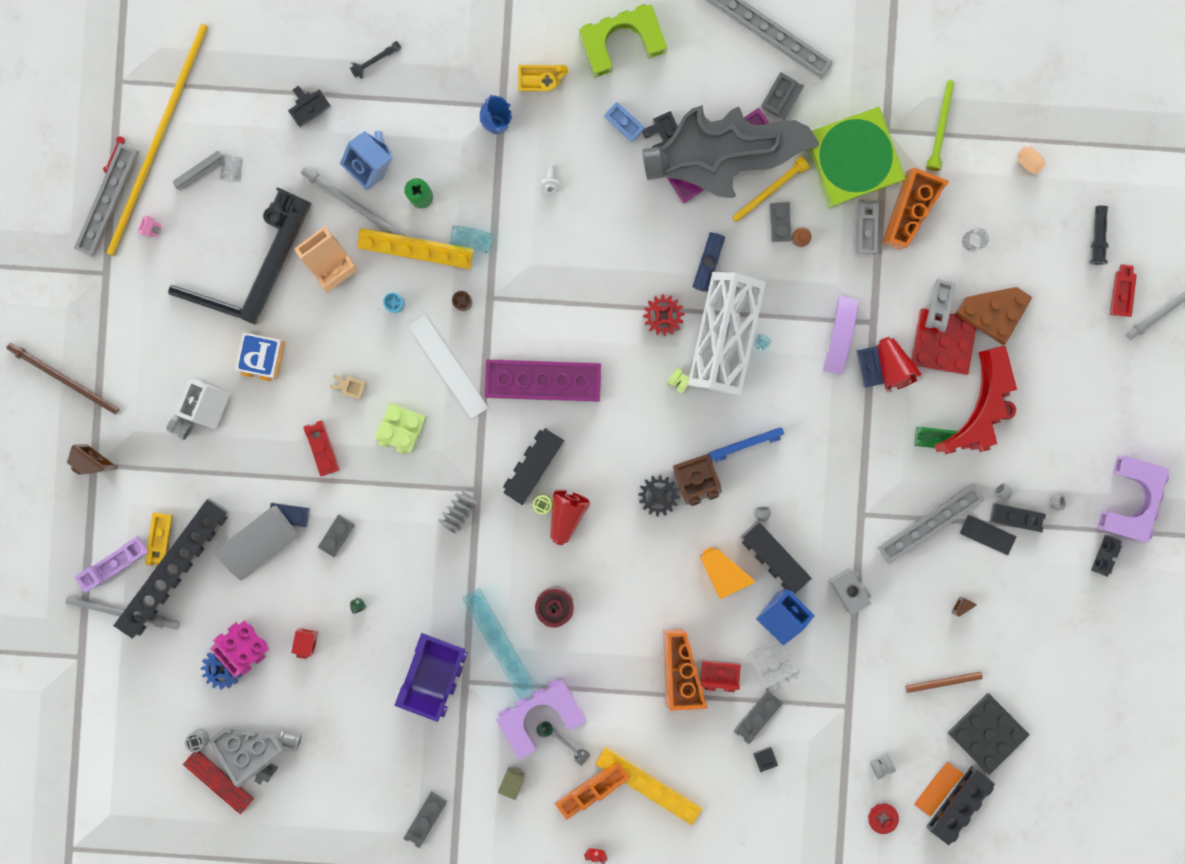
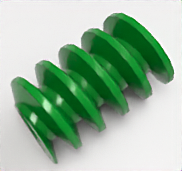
(418, 200)

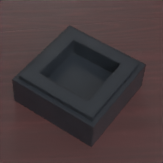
(765, 759)

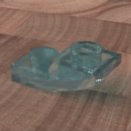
(471, 238)

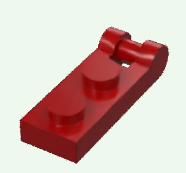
(321, 449)

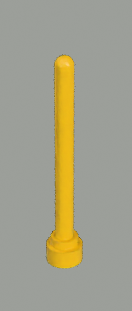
(800, 165)

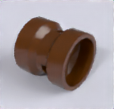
(459, 299)

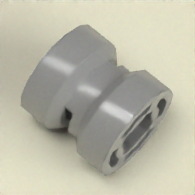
(180, 427)
(200, 738)
(882, 766)

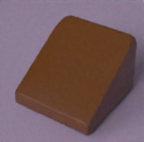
(962, 606)

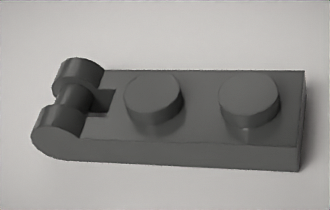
(758, 716)
(425, 819)

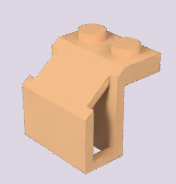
(326, 259)

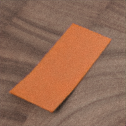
(938, 789)

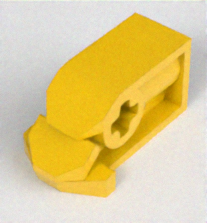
(531, 77)

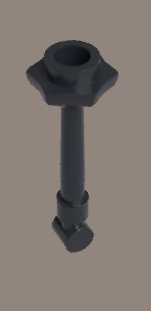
(358, 70)

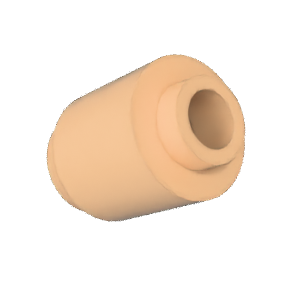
(1031, 160)

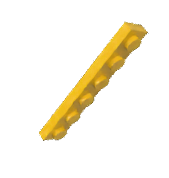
(415, 248)
(651, 787)

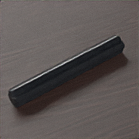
(204, 301)

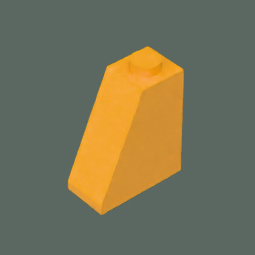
(724, 573)

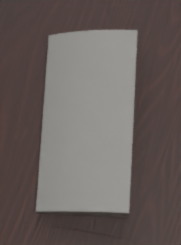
(256, 543)

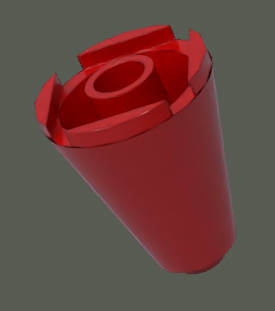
(896, 365)
(566, 515)

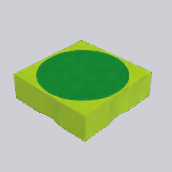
(855, 157)

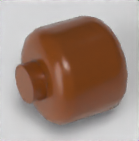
(801, 237)

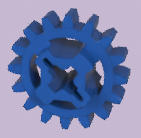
(213, 675)

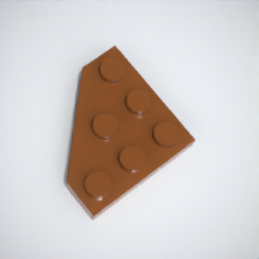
(995, 312)

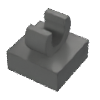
(266, 774)

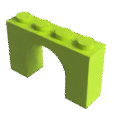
(641, 21)

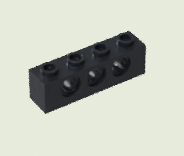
(959, 795)

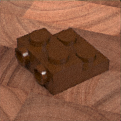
(697, 480)

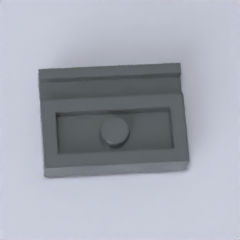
(782, 96)

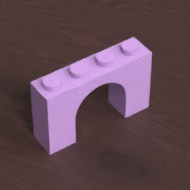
(1152, 480)
(555, 695)

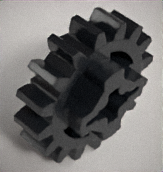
(650, 485)

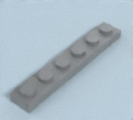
(106, 200)
(930, 523)

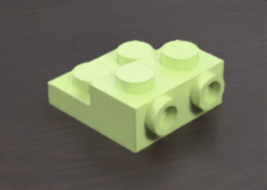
(400, 429)

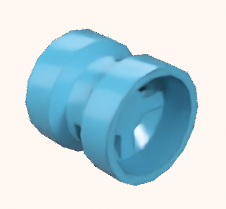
(390, 302)

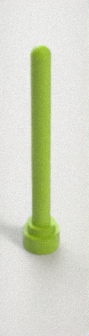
(934, 162)

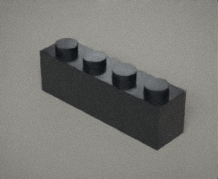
(533, 466)
(776, 557)

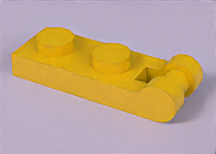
(159, 537)

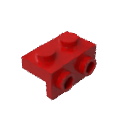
(720, 675)

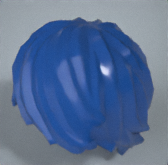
(495, 114)

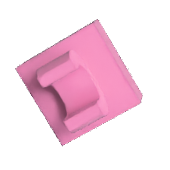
(146, 226)

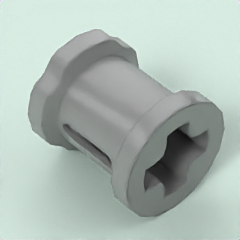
(290, 740)

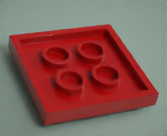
(944, 350)

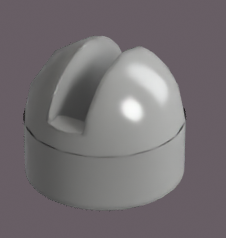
(1003, 492)
(1058, 502)
(763, 513)

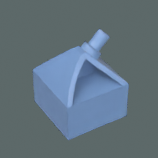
(367, 158)

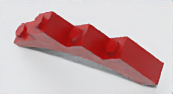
(996, 383)

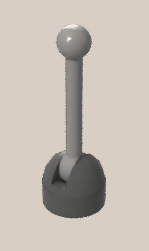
(579, 755)

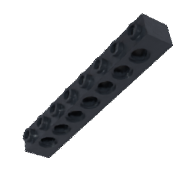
(126, 622)

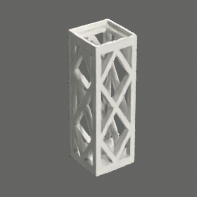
(736, 331)

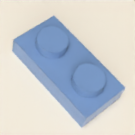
(624, 122)

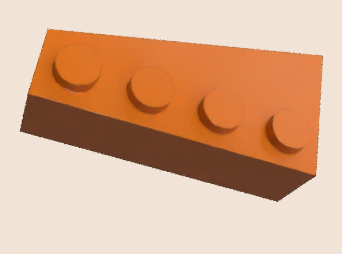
(912, 206)

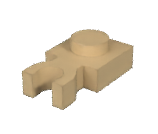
(351, 386)

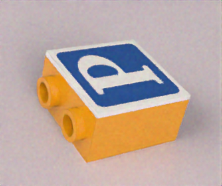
(259, 356)

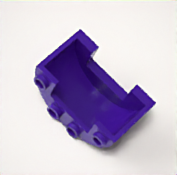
(431, 677)

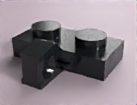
(308, 106)

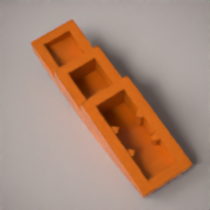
(592, 790)

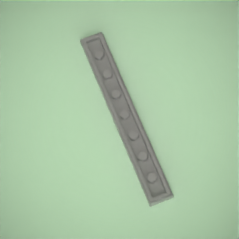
(774, 35)

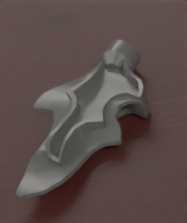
(718, 150)

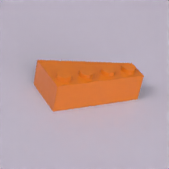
(681, 675)

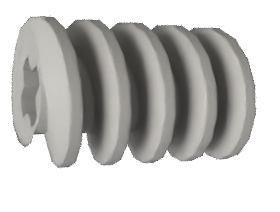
(458, 512)

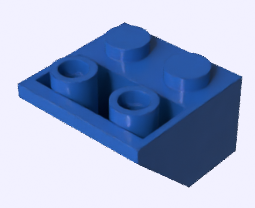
(785, 616)

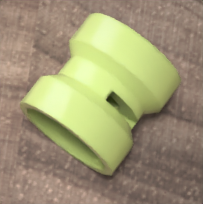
(679, 380)
(542, 504)

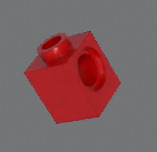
(304, 643)

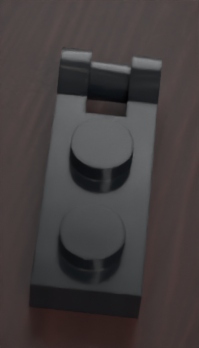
(1017, 517)

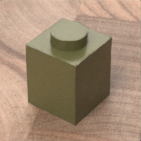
(511, 783)

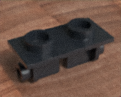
(1103, 562)

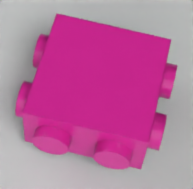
(239, 648)

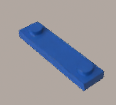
(772, 436)

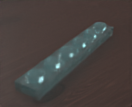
(499, 642)

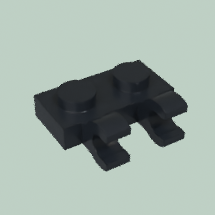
(664, 125)

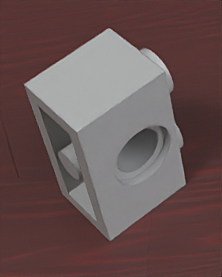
(841, 584)

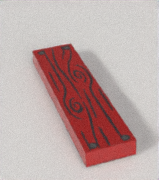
(218, 781)

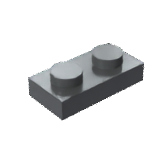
(780, 222)
(336, 535)

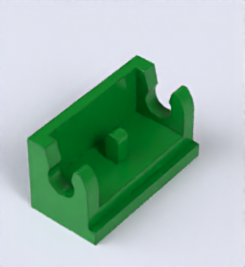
(930, 436)

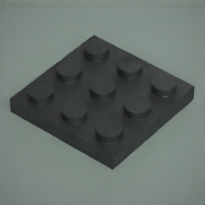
(988, 733)

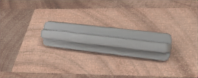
(198, 170)

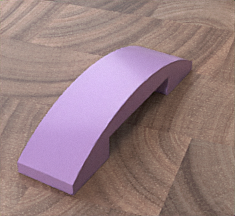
(841, 335)
(111, 564)

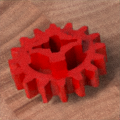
(670, 321)

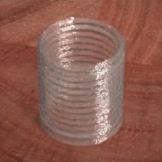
(231, 168)
(983, 236)

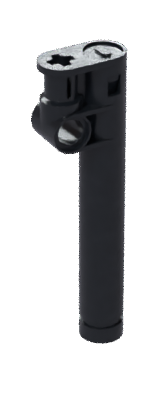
(291, 215)

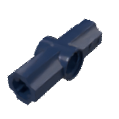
(712, 250)

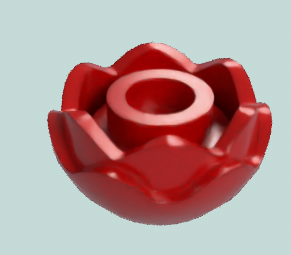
(596, 855)

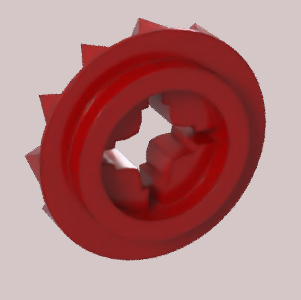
(889, 825)

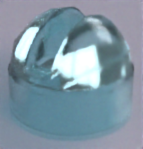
(762, 341)

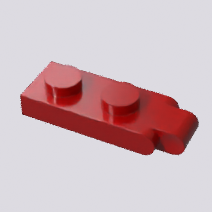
(1123, 291)

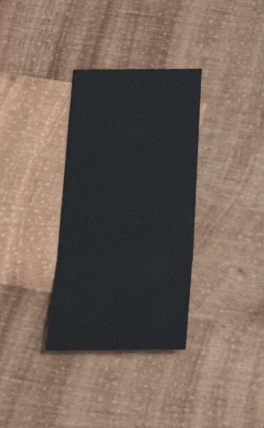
(988, 535)

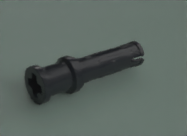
(1100, 246)

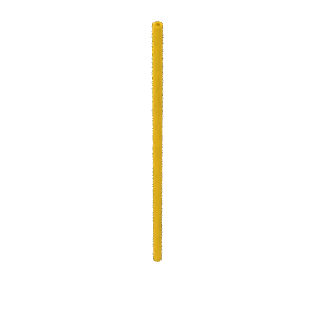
(157, 139)

